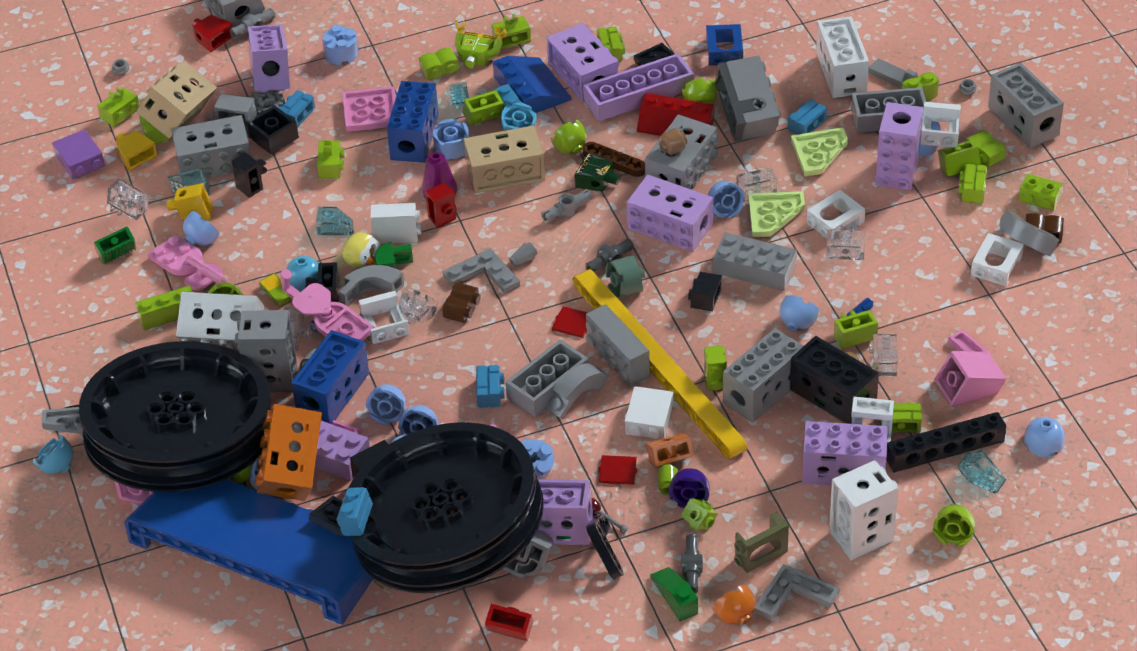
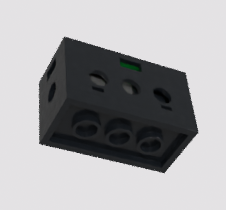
(831, 378)

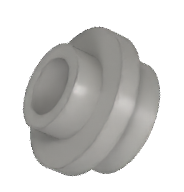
(120, 67)
(967, 87)

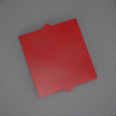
(571, 322)
(618, 469)

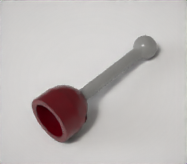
(596, 506)

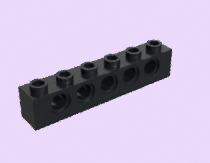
(945, 442)

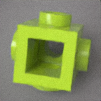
(699, 514)

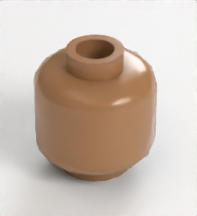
(673, 141)

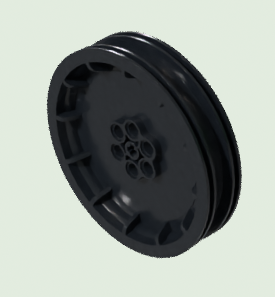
(174, 416)
(447, 507)

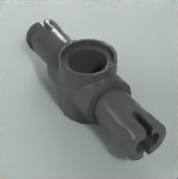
(609, 253)
(692, 562)

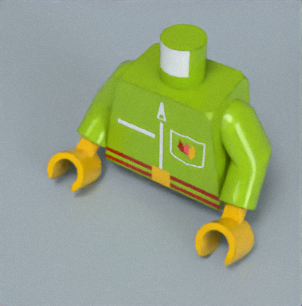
(476, 47)

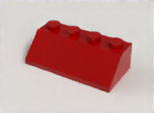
(659, 112)

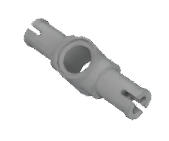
(252, 20)
(566, 205)

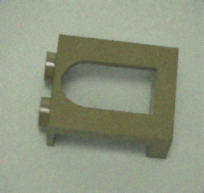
(776, 535)

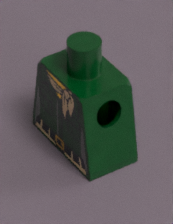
(595, 173)

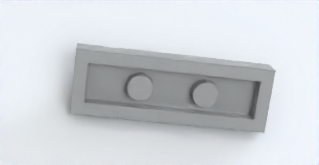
(890, 72)

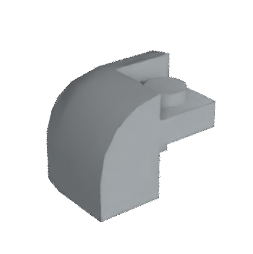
(532, 557)

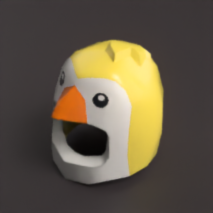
(357, 248)

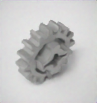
(267, 99)

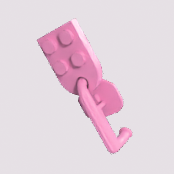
(185, 259)
(327, 315)

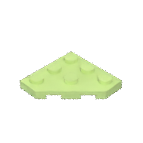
(818, 149)
(773, 211)

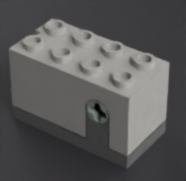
(747, 98)

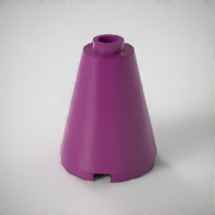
(437, 172)

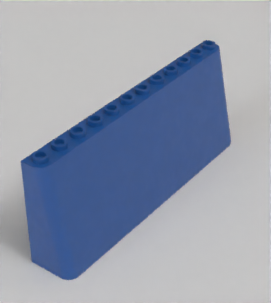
(256, 539)

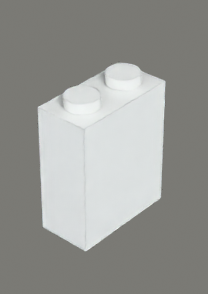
(395, 223)
(649, 413)

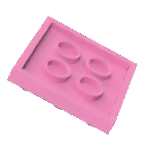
(368, 108)

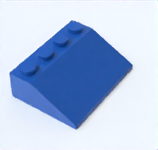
(530, 81)

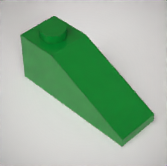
(676, 593)

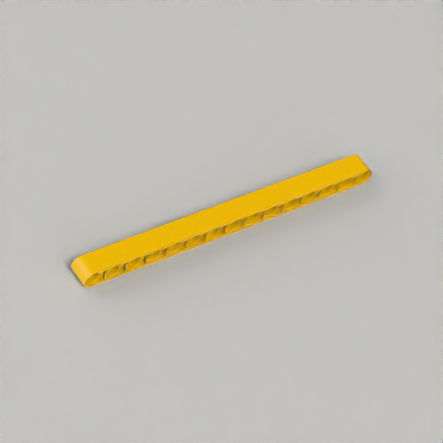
(666, 371)

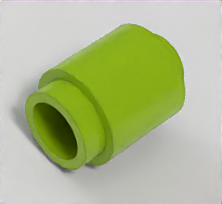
(665, 476)

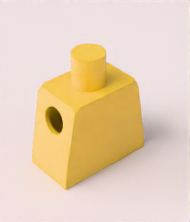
(134, 149)
(191, 199)

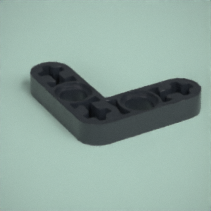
(597, 531)

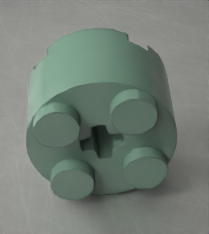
(625, 276)

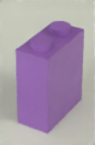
(78, 154)

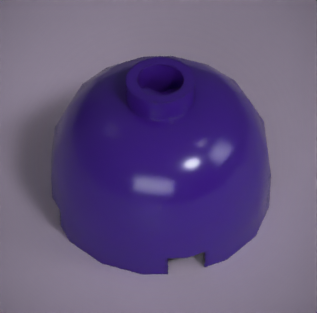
(689, 484)

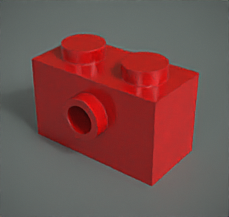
(441, 204)
(509, 622)

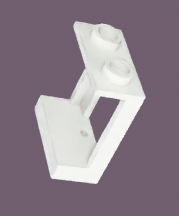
(942, 113)
(851, 212)
(999, 246)
(381, 304)
(873, 409)

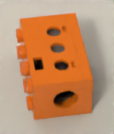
(293, 441)

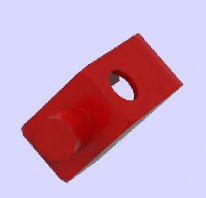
(212, 32)

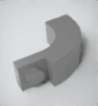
(1027, 233)
(370, 278)
(574, 383)

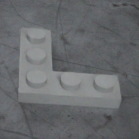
(483, 262)
(789, 581)

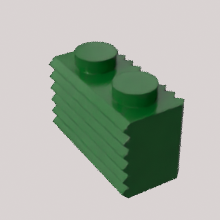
(115, 245)

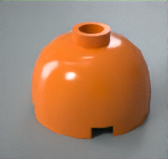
(736, 606)

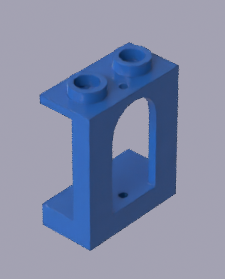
(724, 33)

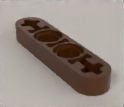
(633, 166)

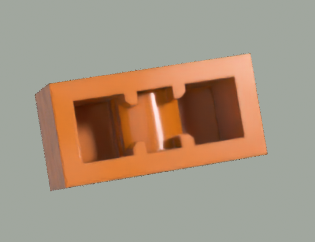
(669, 449)

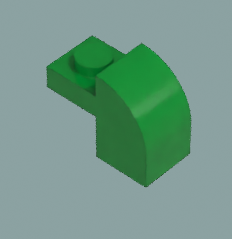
(393, 256)

